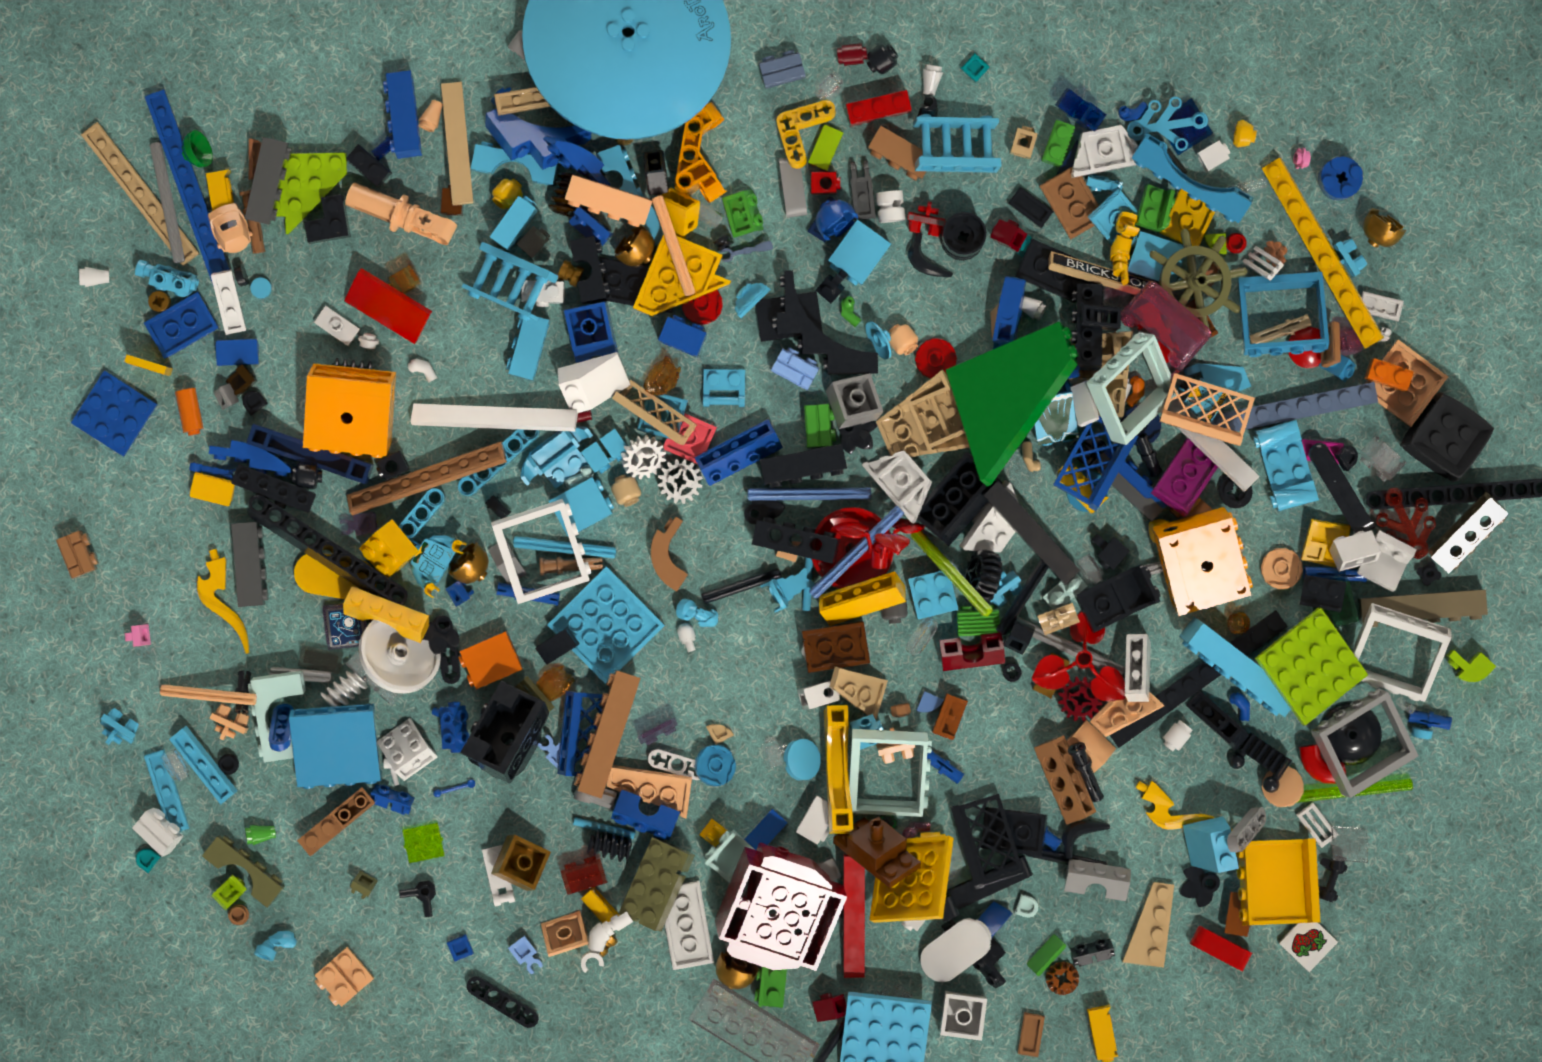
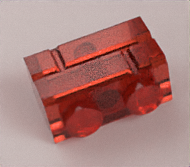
(583, 875)

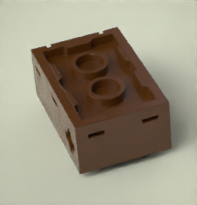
(835, 647)

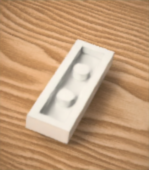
(228, 302)

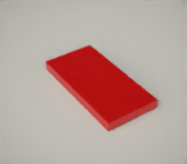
(387, 306)

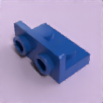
(589, 225)

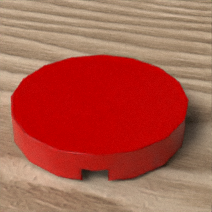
(705, 309)
(935, 356)

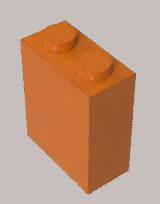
(490, 660)

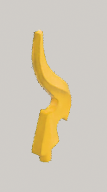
(206, 593)
(1162, 804)

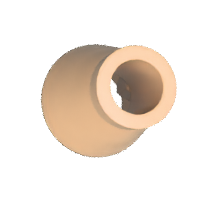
(430, 118)

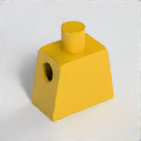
(682, 211)

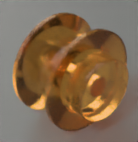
(1238, 622)

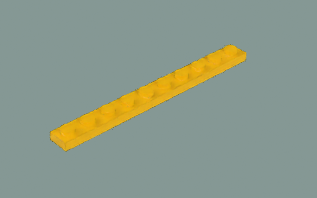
(1323, 253)

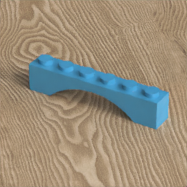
(1229, 201)

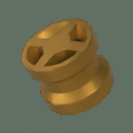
(163, 301)

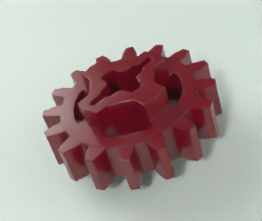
(1082, 688)

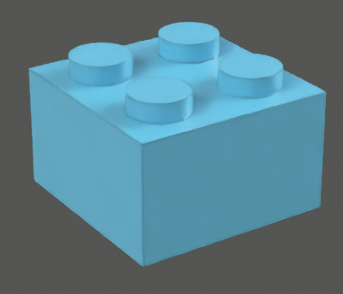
(932, 594)

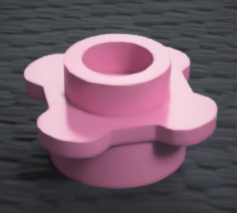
(1301, 158)

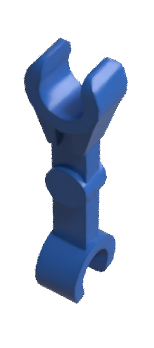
(212, 470)

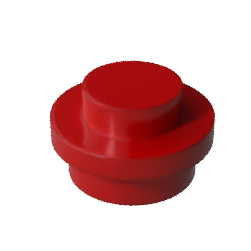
(1236, 243)

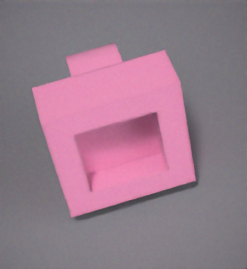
(139, 635)

